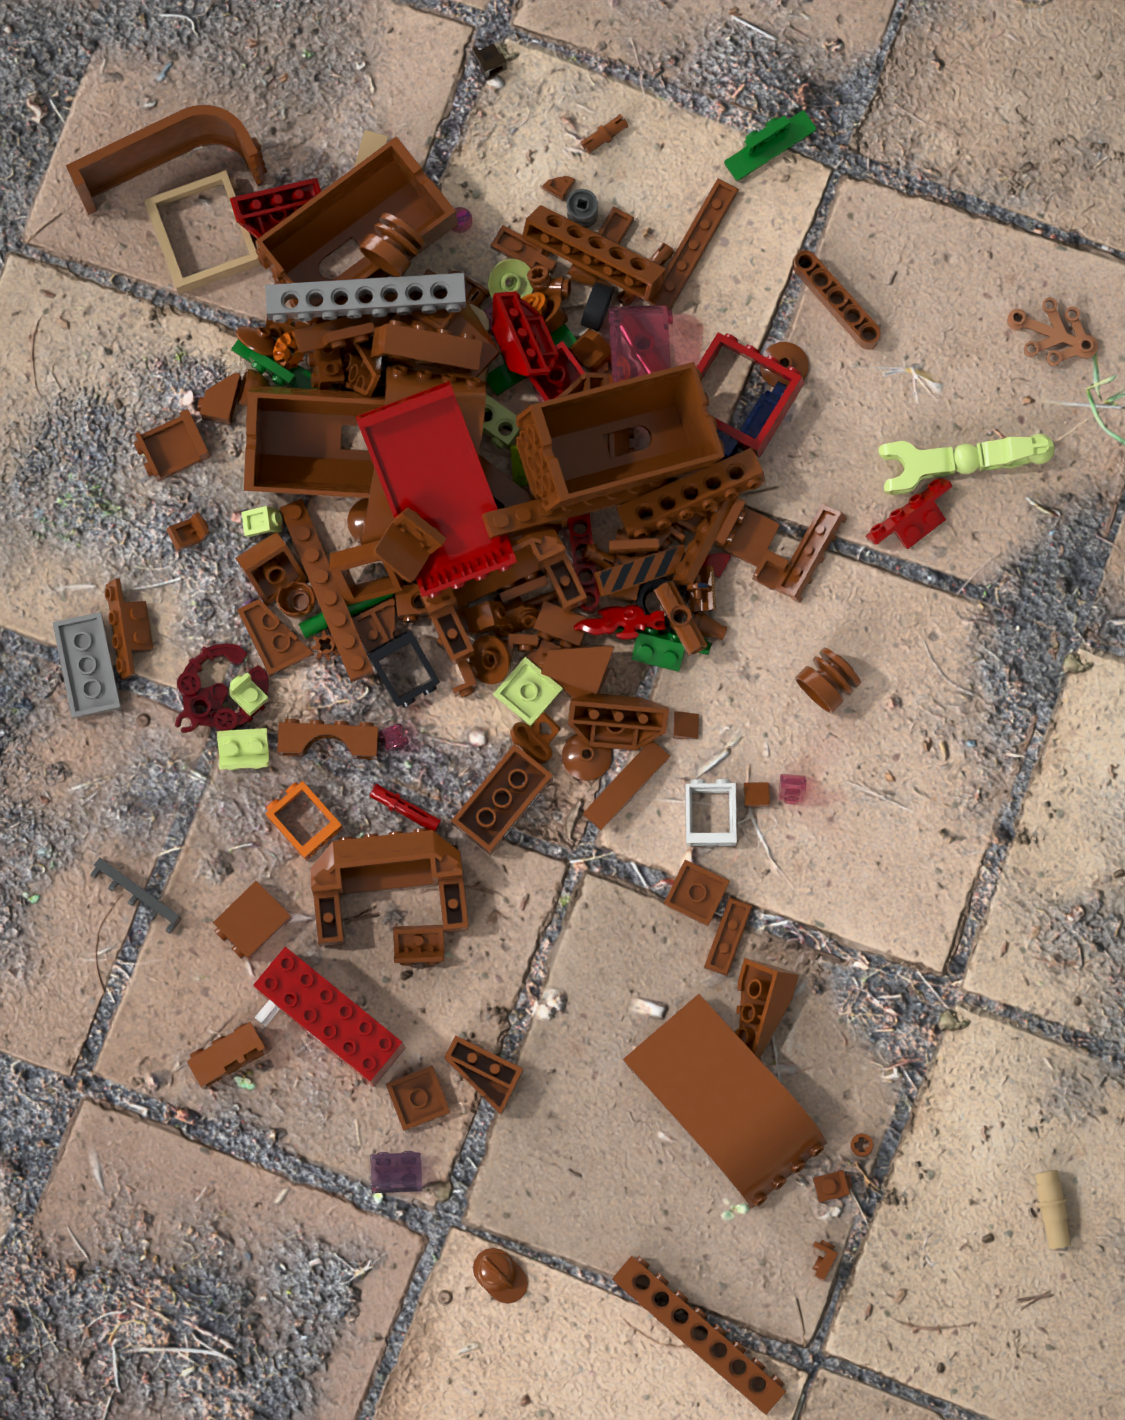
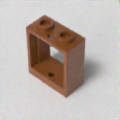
(356, 556)

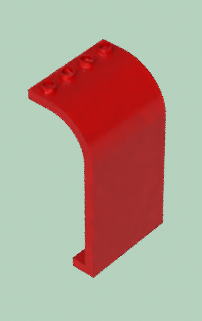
(433, 469)

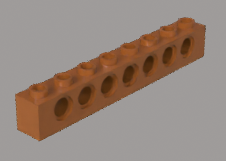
(762, 1400)

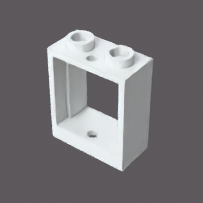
(711, 839)

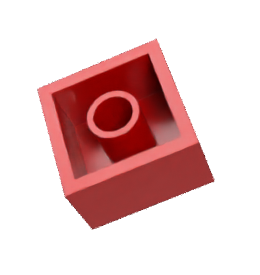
(562, 375)

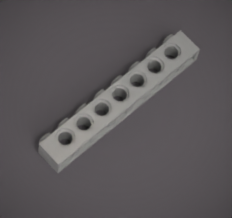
(378, 288)

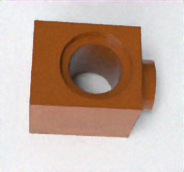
(486, 617)

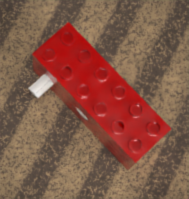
(327, 1016)

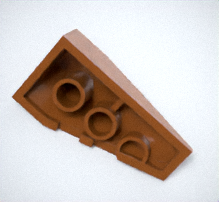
(359, 368)
(763, 1001)

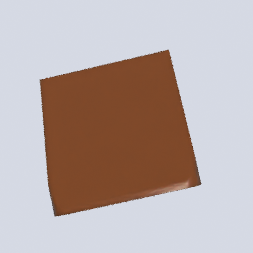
(685, 725)
(756, 794)

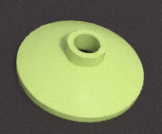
(512, 269)

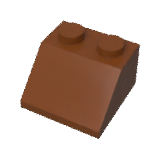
(270, 567)

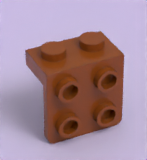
(408, 544)

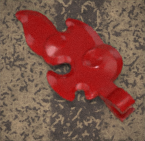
(630, 617)

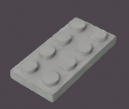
(86, 665)

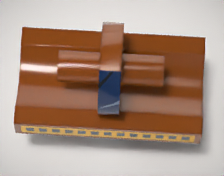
(703, 591)

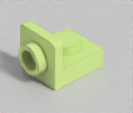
(261, 521)
(247, 693)

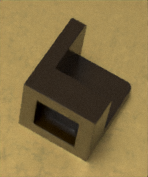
(489, 60)

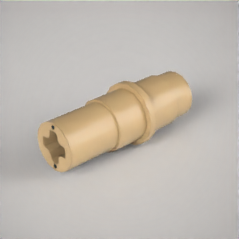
(1053, 1209)

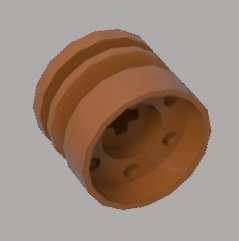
(394, 241)
(832, 675)

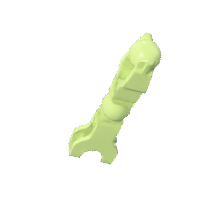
(965, 459)

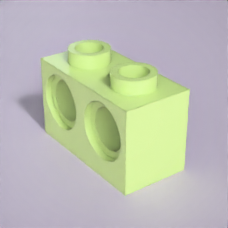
(501, 418)

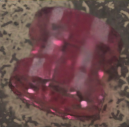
(393, 737)

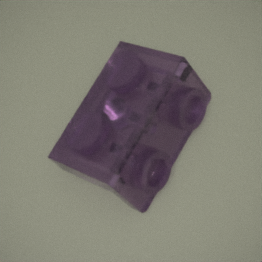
(396, 1172)

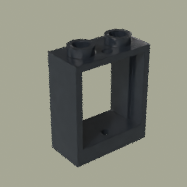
(388, 648)

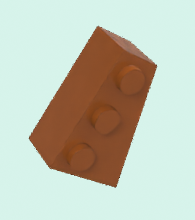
(485, 1072)

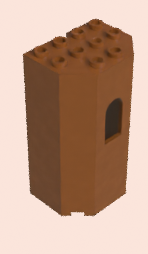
(349, 209)
(297, 442)
(566, 447)

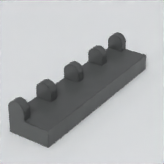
(137, 892)

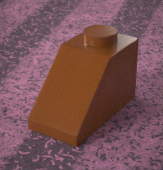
(220, 400)

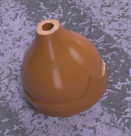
(250, 379)

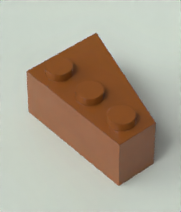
(227, 1055)

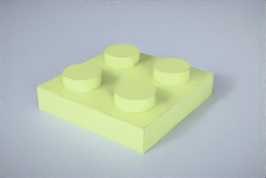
(527, 691)

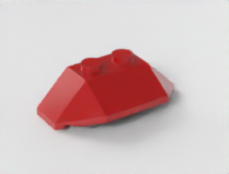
(266, 208)
(522, 335)

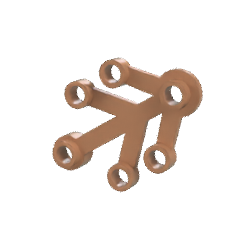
(1055, 334)

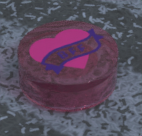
(464, 220)

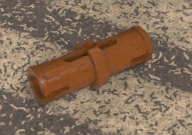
(604, 134)

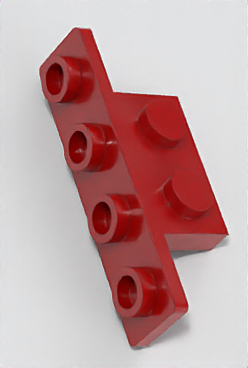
(915, 518)

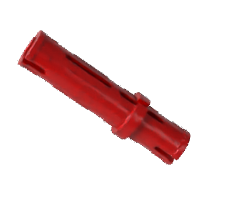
(405, 808)

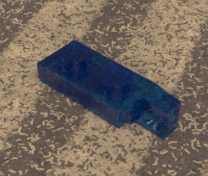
(762, 410)

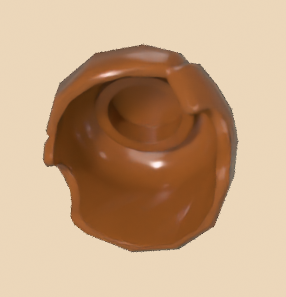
(296, 599)

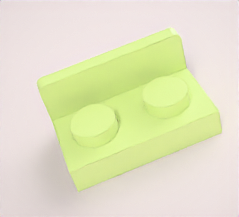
(243, 749)

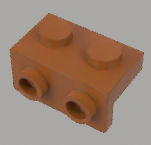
(326, 367)
(418, 944)

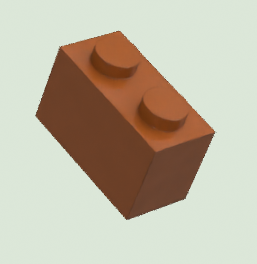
(559, 626)

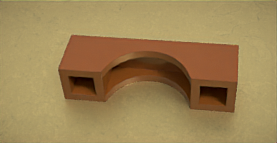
(297, 737)

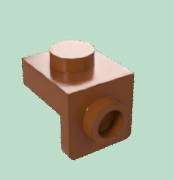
(188, 532)
(468, 672)

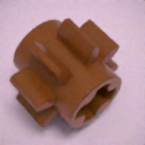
(326, 653)

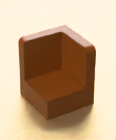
(590, 349)
(770, 570)

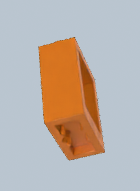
(321, 837)

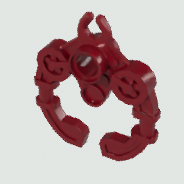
(214, 696)

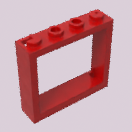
(769, 363)

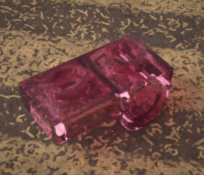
(792, 788)

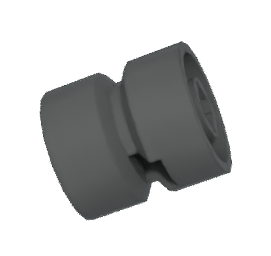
(582, 207)

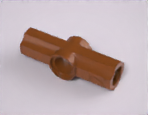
(672, 605)

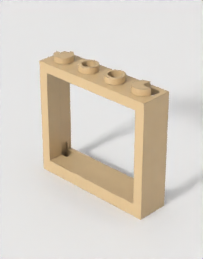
(212, 274)

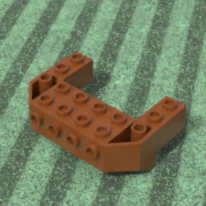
(534, 551)
(386, 864)

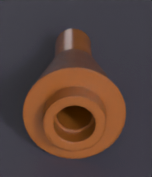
(584, 277)

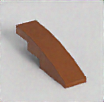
(626, 785)

